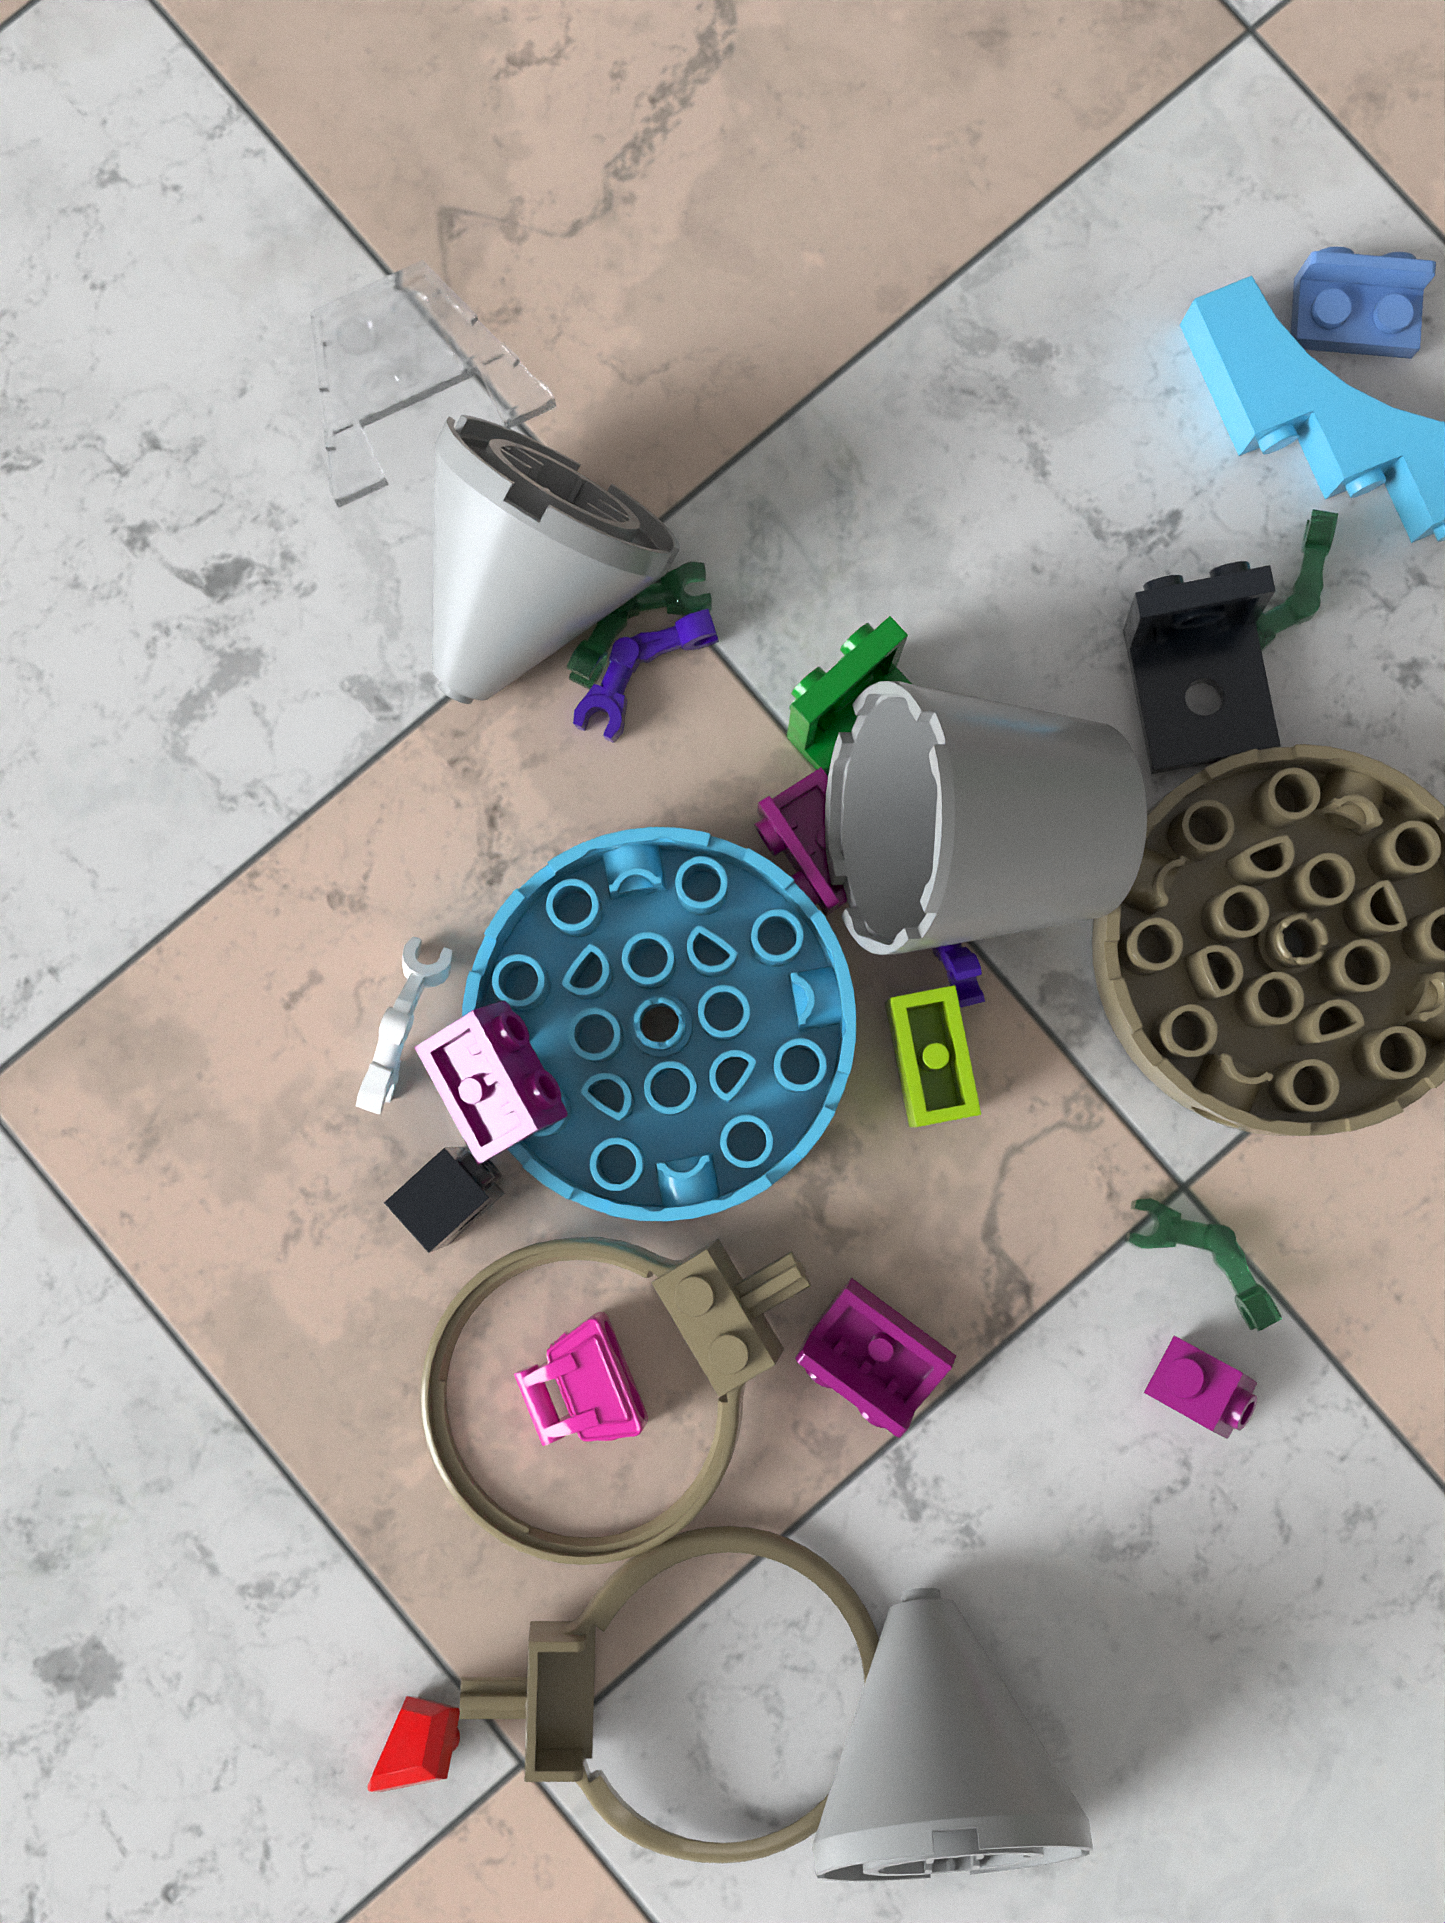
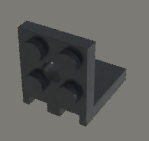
(1194, 636)

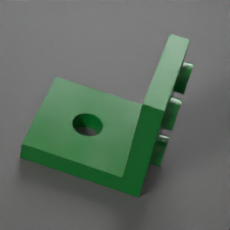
(826, 699)

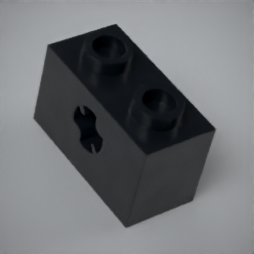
(445, 1197)

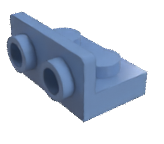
(1360, 302)

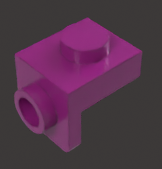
(1203, 1388)

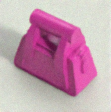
(592, 1382)

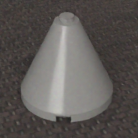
(526, 555)
(942, 1764)

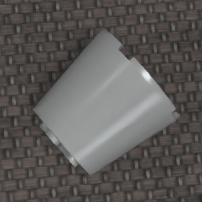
(977, 818)

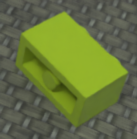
(932, 1057)

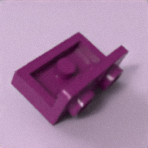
(796, 826)
(874, 1358)

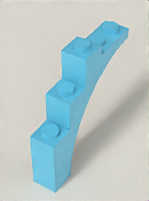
(1279, 393)

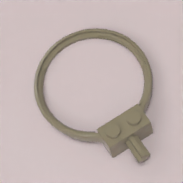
(720, 1323)
(560, 1687)

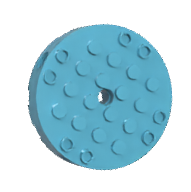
(757, 1004)

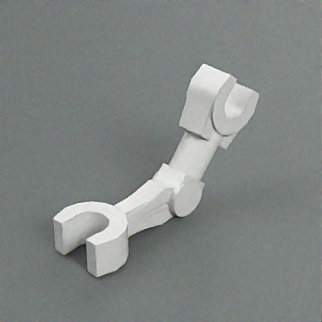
(396, 1025)

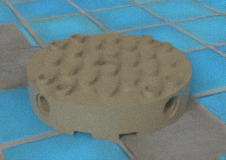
(1201, 962)

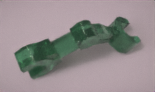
(1309, 585)
(591, 655)
(1169, 1229)

